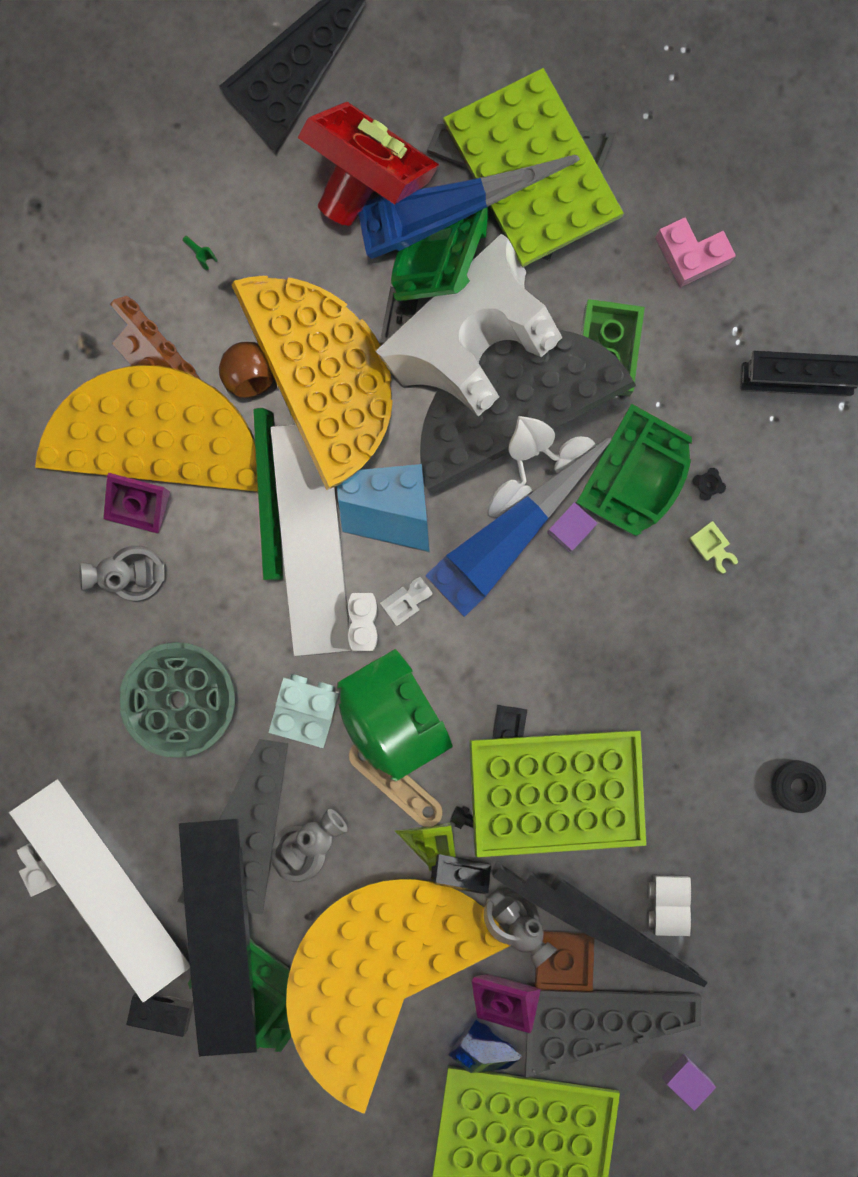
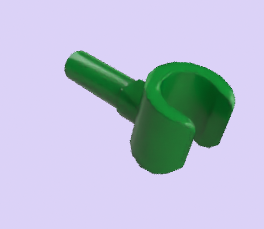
(202, 254)

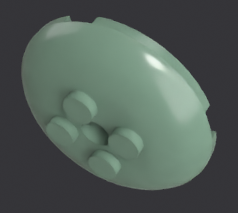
(148, 704)

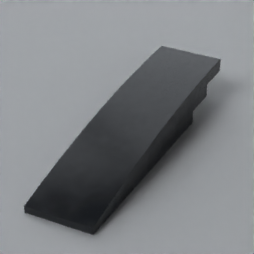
(593, 919)
(218, 937)

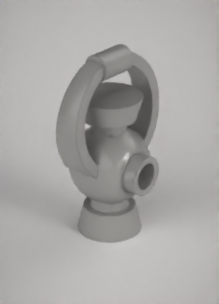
(114, 574)
(312, 840)
(524, 931)

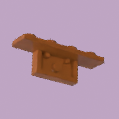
(142, 342)

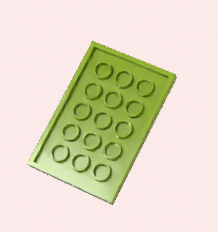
(526, 128)
(557, 793)
(523, 1127)

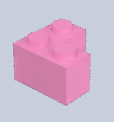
(690, 258)

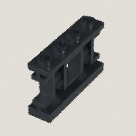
(800, 373)

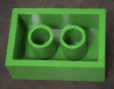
(617, 329)

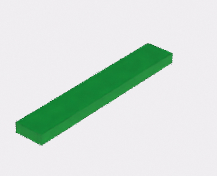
(267, 496)

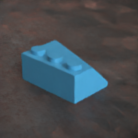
(386, 505)

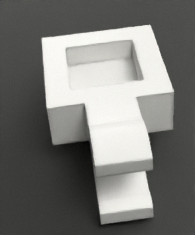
(403, 603)
(35, 874)

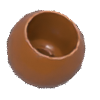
(245, 370)

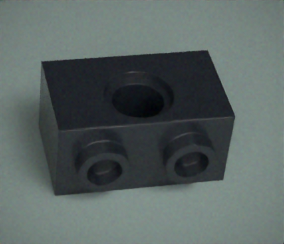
(160, 1014)

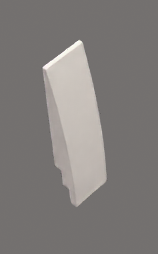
(309, 548)
(100, 890)

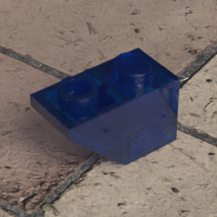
(482, 1050)

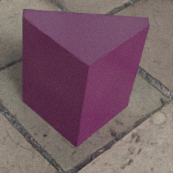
(135, 503)
(505, 1002)

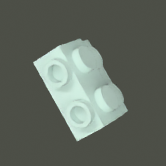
(304, 711)

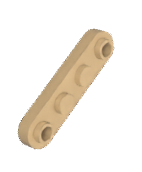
(404, 792)

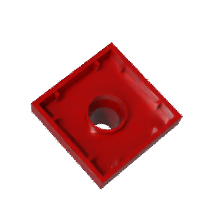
(361, 163)

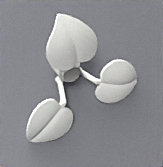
(527, 441)

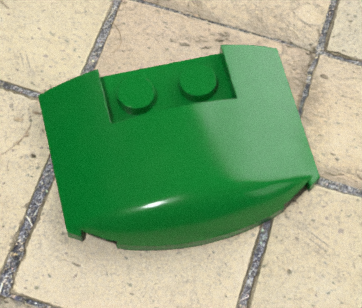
(440, 261)
(638, 472)
(391, 717)
(270, 995)

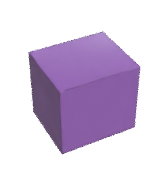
(572, 527)
(688, 1082)

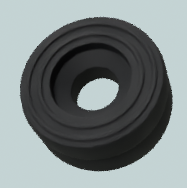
(814, 782)

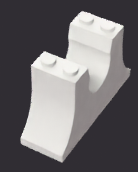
(453, 331)

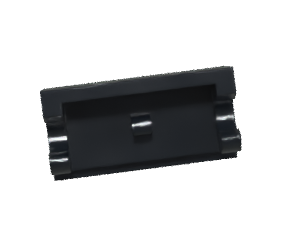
(396, 315)

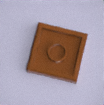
(570, 965)

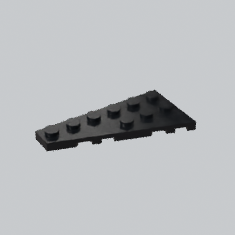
(285, 72)

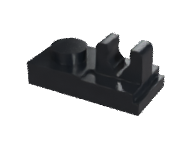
(509, 722)
(461, 874)

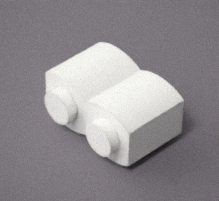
(362, 631)
(670, 905)

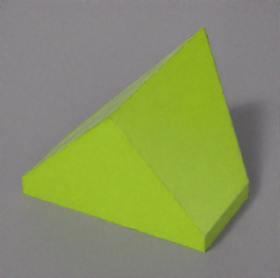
(429, 841)

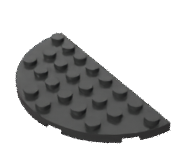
(547, 388)

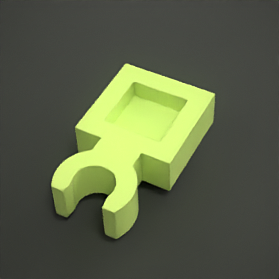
(379, 133)
(711, 543)

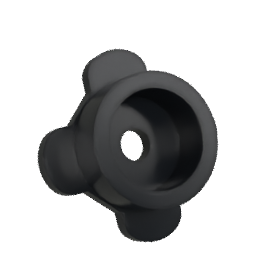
(711, 476)

